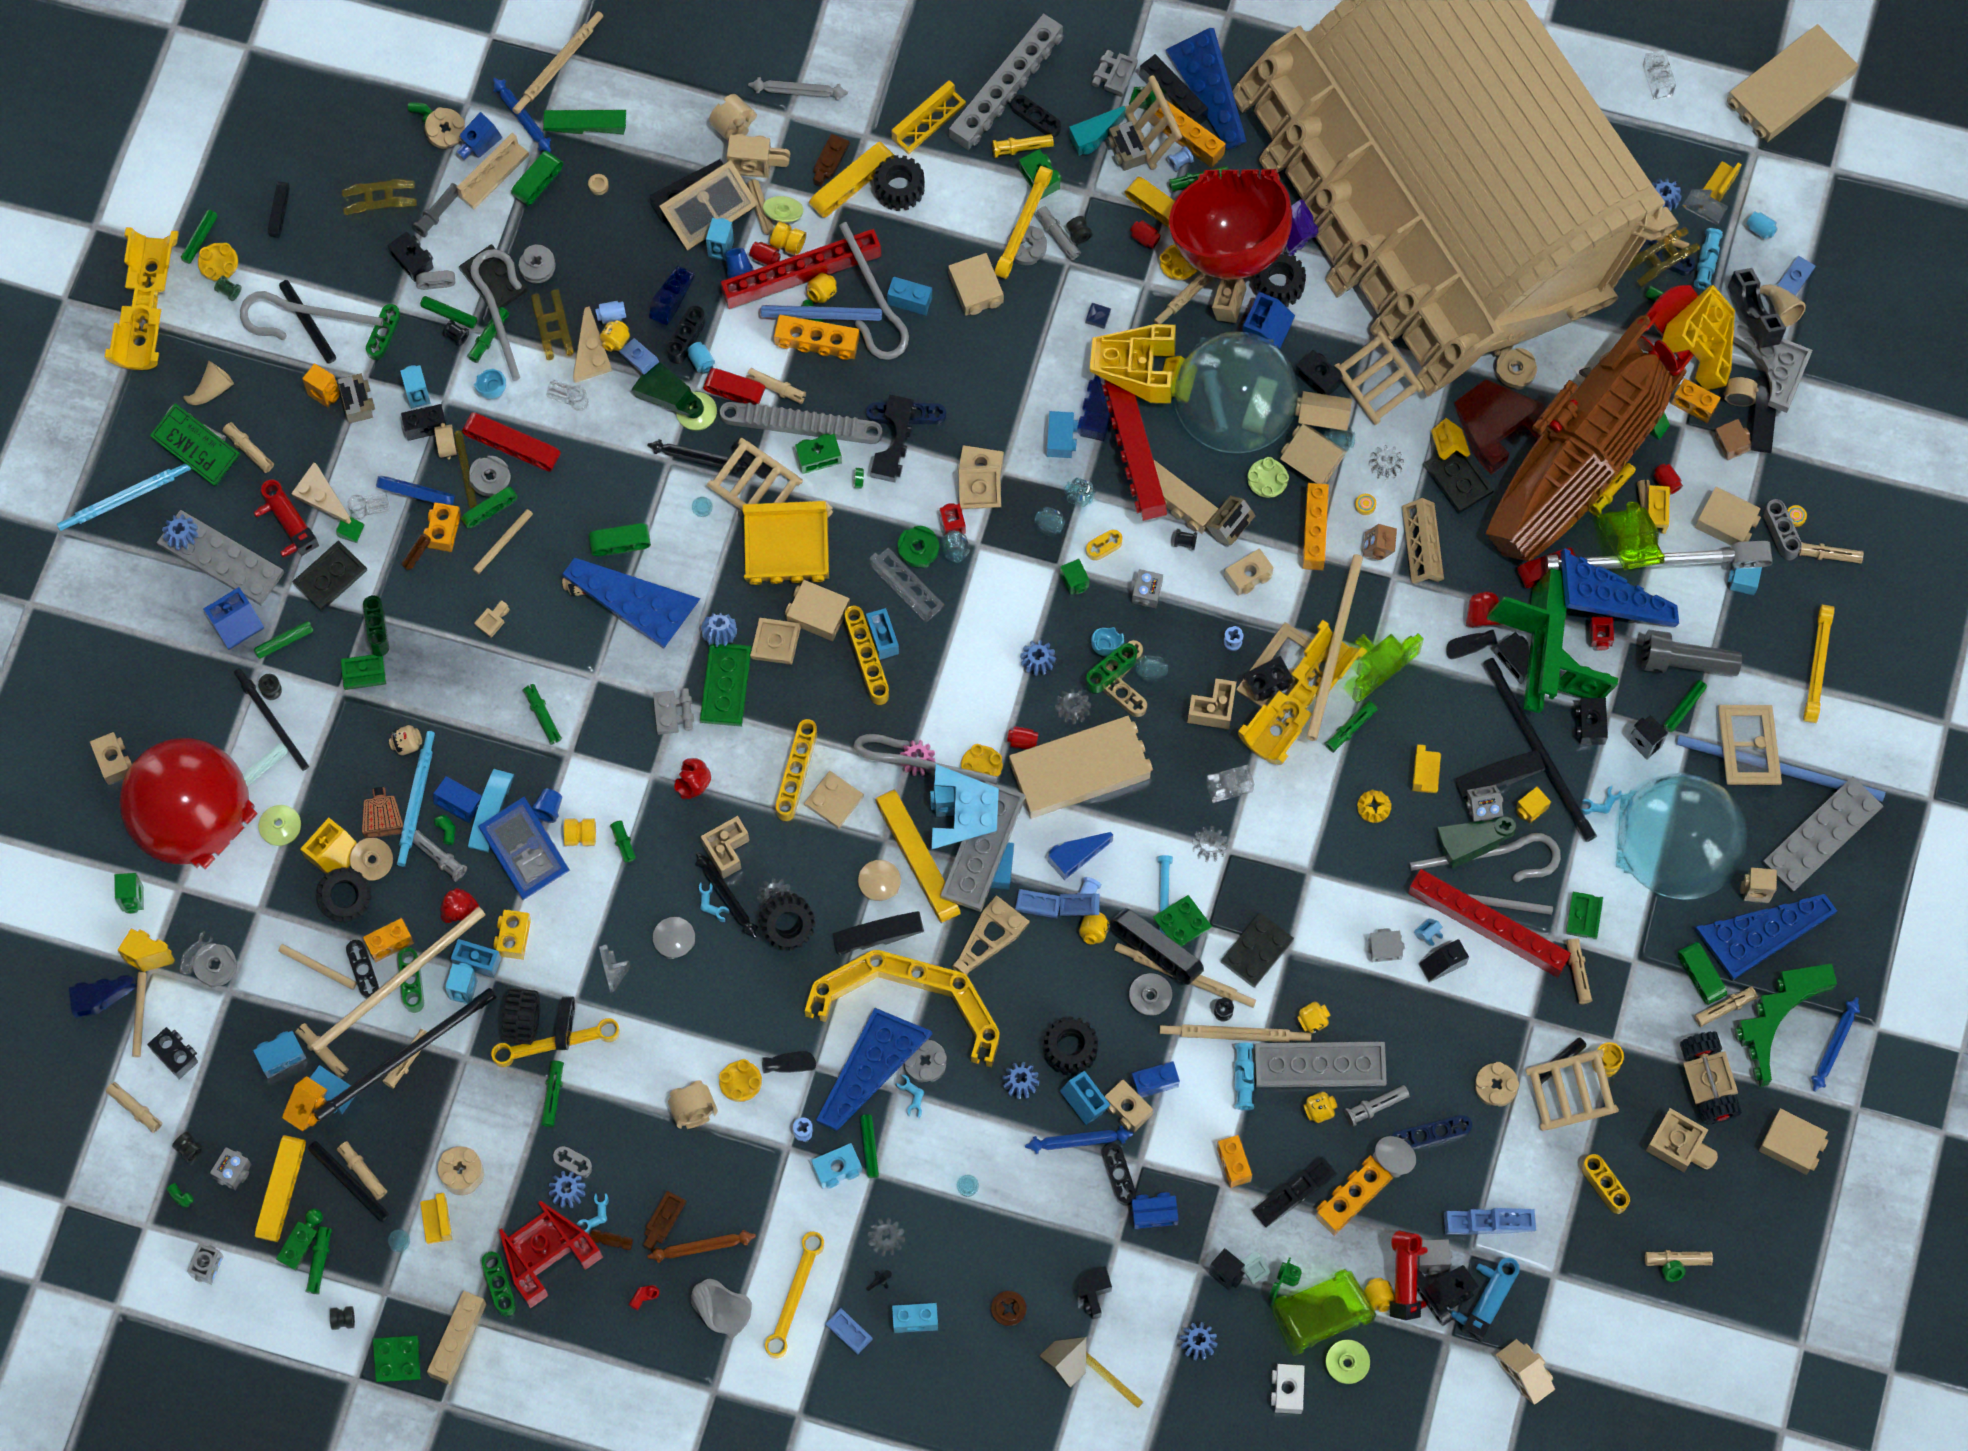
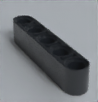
(1156, 946)

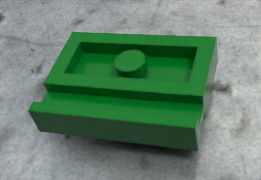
(363, 671)
(1584, 915)

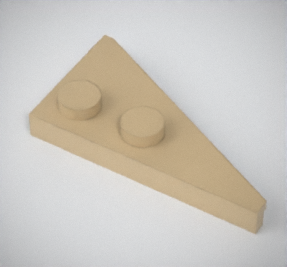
(591, 356)
(318, 493)

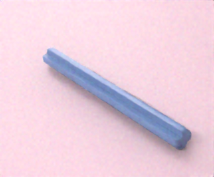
(822, 312)

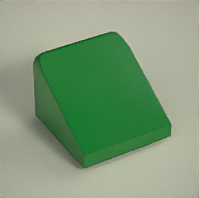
(1147, 102)
(1660, 428)
(350, 531)

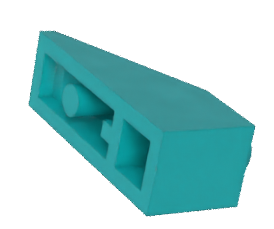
(1092, 133)

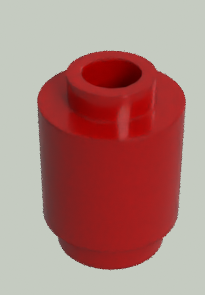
(1145, 234)
(764, 253)
(1667, 476)
(1022, 738)

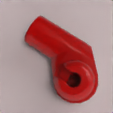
(643, 1294)

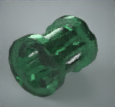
(227, 288)

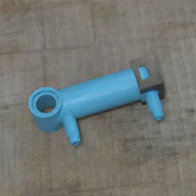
(1490, 1300)

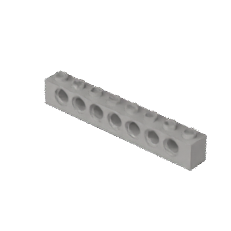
(1043, 28)

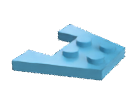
(974, 808)

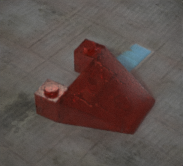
(1491, 414)

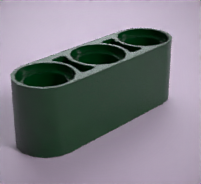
(376, 633)

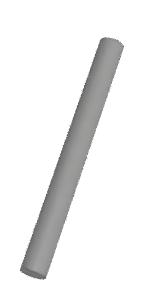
(1524, 906)

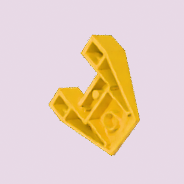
(1708, 332)
(1128, 360)

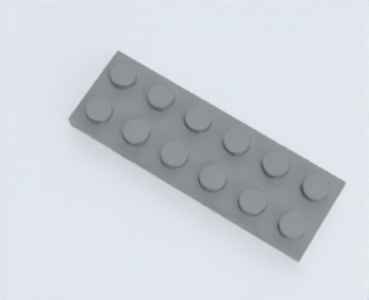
(228, 562)
(1823, 834)
(981, 856)
(1320, 1064)

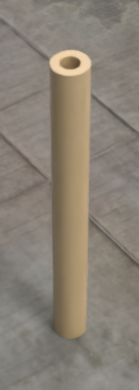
(502, 541)
(317, 966)
(139, 1013)

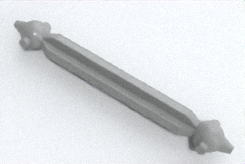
(798, 88)

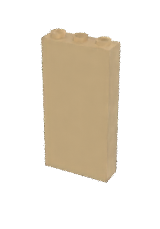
(1792, 83)
(1080, 766)

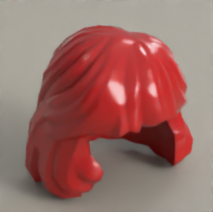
(1479, 607)
(694, 778)
(457, 905)

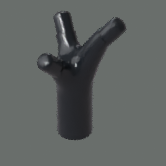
(880, 1279)

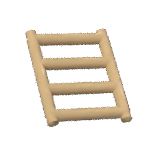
(1167, 119)
(1391, 355)
(760, 457)
(1575, 1062)

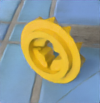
(1367, 812)

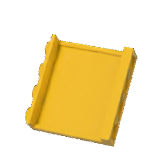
(786, 542)

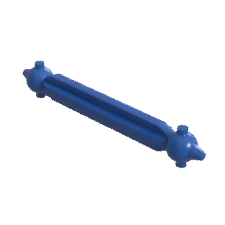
(524, 118)
(1835, 1044)
(1078, 1140)

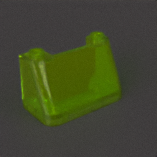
(1323, 1311)

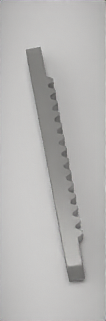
(800, 422)

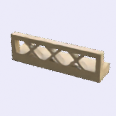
(492, 171)
(1428, 535)

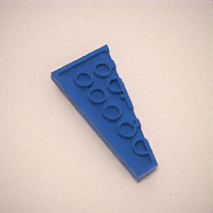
(1206, 76)
(1609, 594)
(642, 604)
(1755, 936)
(875, 1057)

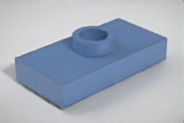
(1797, 275)
(639, 356)
(1038, 903)
(1079, 904)
(849, 1331)

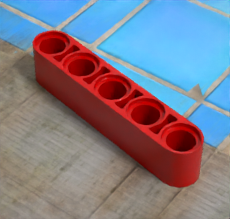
(511, 441)

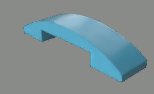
(490, 805)

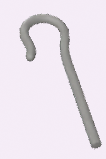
(881, 302)
(492, 303)
(297, 308)
(888, 757)
(1528, 873)

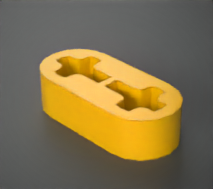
(1106, 549)

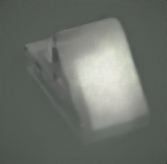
(1701, 203)
(613, 972)

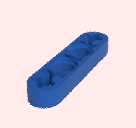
(414, 490)

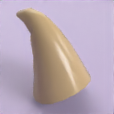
(1785, 303)
(213, 383)

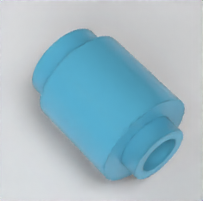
(1762, 225)
(700, 357)

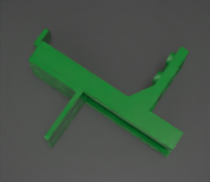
(1546, 623)

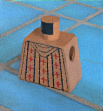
(381, 815)

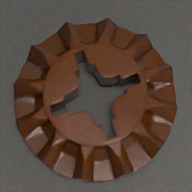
(1008, 1298)

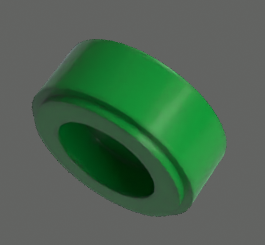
(858, 478)
(1673, 1271)

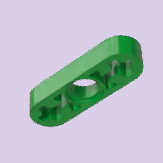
(383, 340)
(489, 507)

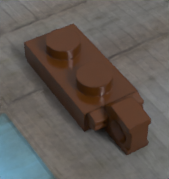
(830, 158)
(663, 1219)

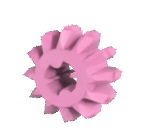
(918, 750)

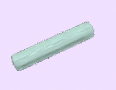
(265, 763)

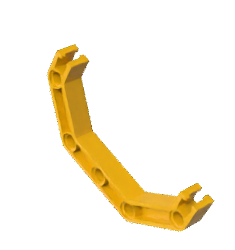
(900, 970)

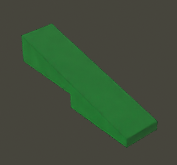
(585, 120)

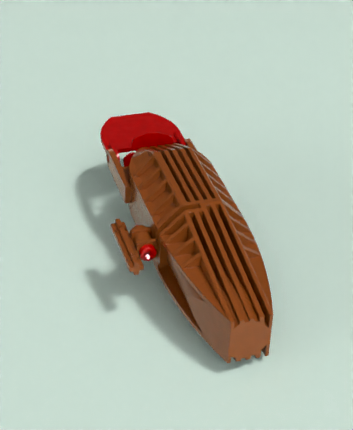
(1591, 434)

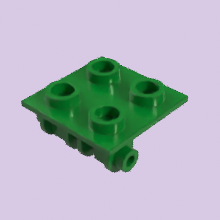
(1182, 921)
(1289, 1275)
(396, 1358)

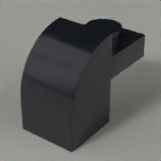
(1090, 1286)

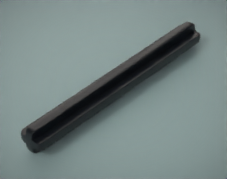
(308, 323)
(348, 1181)

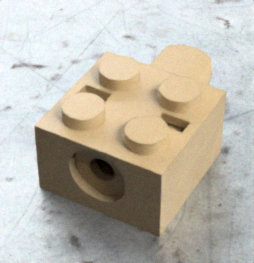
(755, 156)
(1680, 1142)

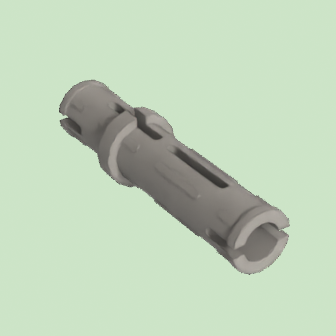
(1053, 226)

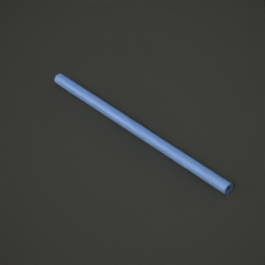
(1784, 768)

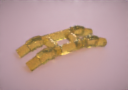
(389, 201)
(1660, 266)
(558, 315)

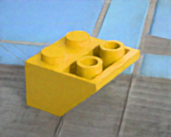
(329, 847)
(144, 952)

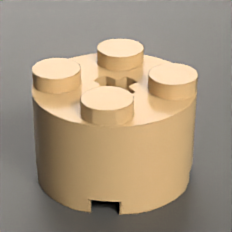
(732, 117)
(692, 1105)
(471, 1176)

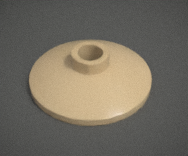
(371, 847)

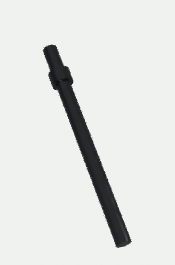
(250, 688)

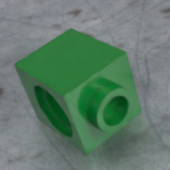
(1075, 577)

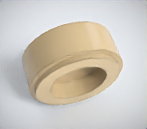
(598, 184)

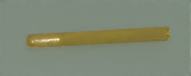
(465, 468)
(1111, 1379)

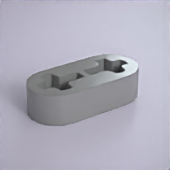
(435, 280)
(574, 1157)

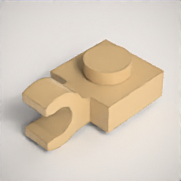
(491, 621)

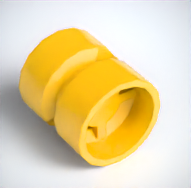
(787, 238)
(580, 832)
(1612, 1058)

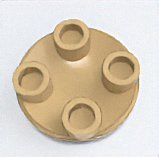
(879, 880)

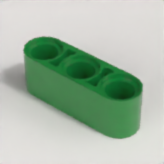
(537, 178)
(619, 539)
(1116, 659)
(1702, 973)
(414, 989)
(493, 1275)

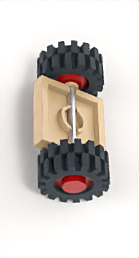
(1710, 1077)

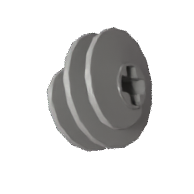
(537, 264)

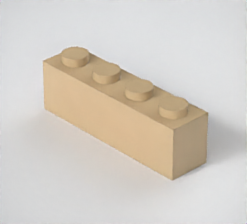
(1185, 501)
(456, 1337)

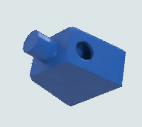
(478, 137)

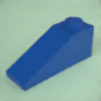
(1075, 853)

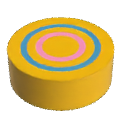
(1365, 504)
(1798, 515)

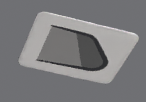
(1583, 371)

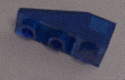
(670, 295)
(1096, 416)
(95, 997)

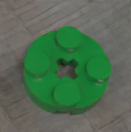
(922, 557)

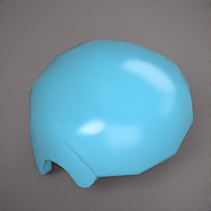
(490, 384)
(1106, 641)

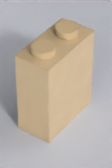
(976, 284)
(1324, 410)
(1312, 454)
(1728, 517)
(817, 610)
(1794, 1142)

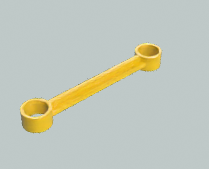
(1006, 261)
(1813, 703)
(549, 1043)
(794, 1295)

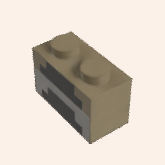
(1127, 146)
(355, 398)
(1230, 520)

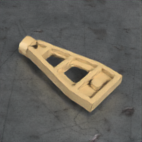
(1006, 918)

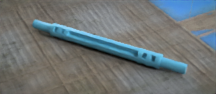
(123, 496)
(415, 798)

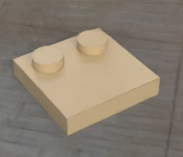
(979, 486)
(775, 641)
(834, 799)

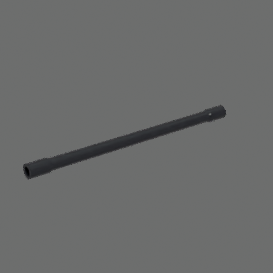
(1497, 676)
(332, 1105)

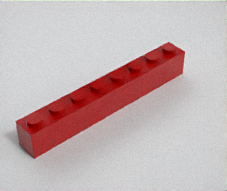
(798, 269)
(1135, 452)
(1489, 923)

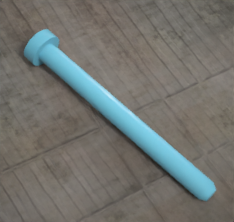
(1165, 861)

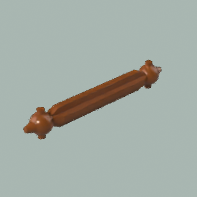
(701, 1246)

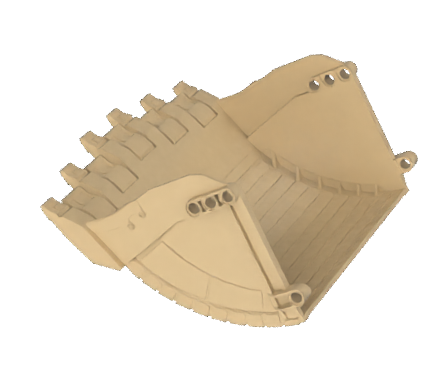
(1453, 172)

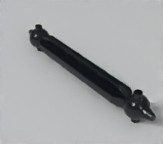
(694, 455)
(726, 895)

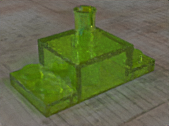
(1632, 536)
(1382, 662)

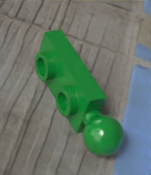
(300, 1240)

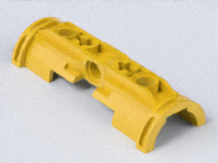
(139, 254)
(1257, 733)

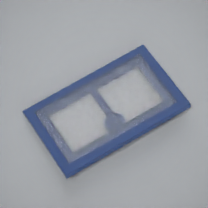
(523, 848)

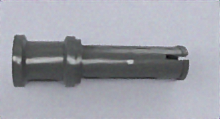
(431, 216)

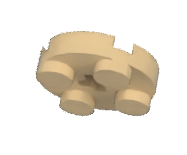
(440, 117)
(1520, 378)
(1497, 1072)

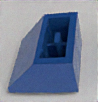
(1269, 319)
(233, 618)

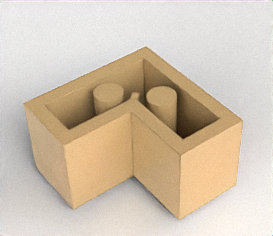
(1215, 710)
(721, 844)
(1527, 1370)

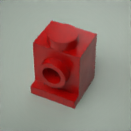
(952, 511)
(1604, 627)

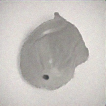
(721, 1308)

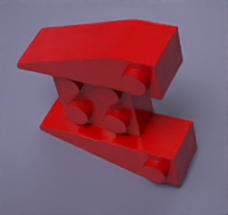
(541, 1245)

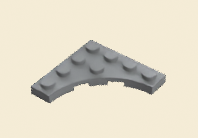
(1781, 362)

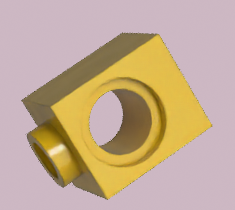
(1532, 805)

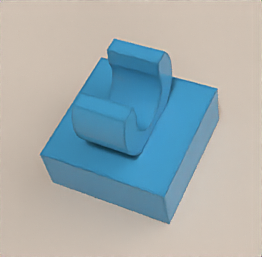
(1428, 929)

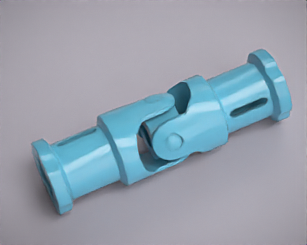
(1708, 258)
(1244, 1073)

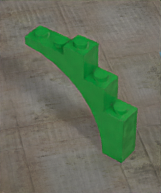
(1759, 1032)

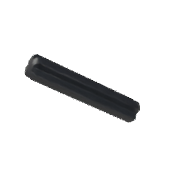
(1572, 1050)

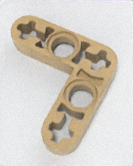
(1137, 698)

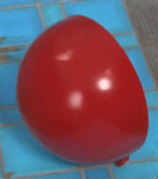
(1232, 222)
(184, 801)

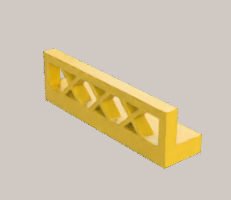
(920, 116)

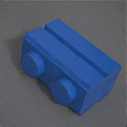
(1155, 1079)
(1154, 1211)

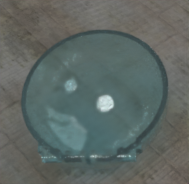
(1236, 392)
(1681, 835)

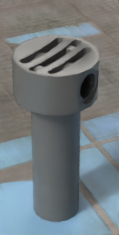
(1661, 652)

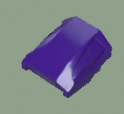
(1302, 227)

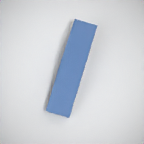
(1490, 1221)

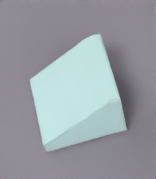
(1255, 1267)

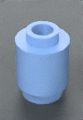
(610, 312)

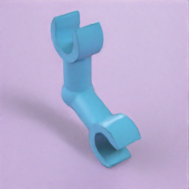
(1604, 808)
(706, 907)
(917, 1092)
(600, 1219)

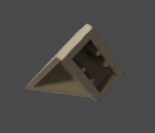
(1067, 1359)

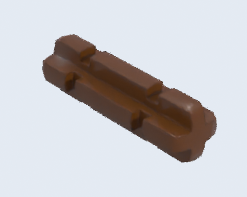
(416, 551)
(611, 1239)

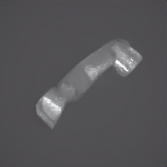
(188, 956)

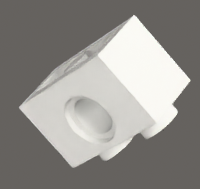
(1293, 1376)

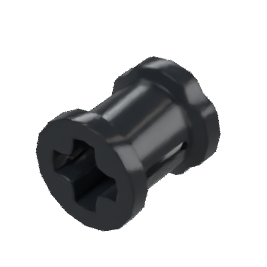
(455, 332)
(1185, 539)
(1227, 1015)

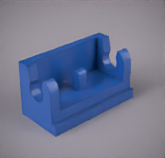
(457, 799)

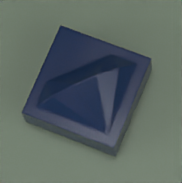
(1098, 315)

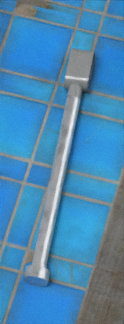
(1742, 554)

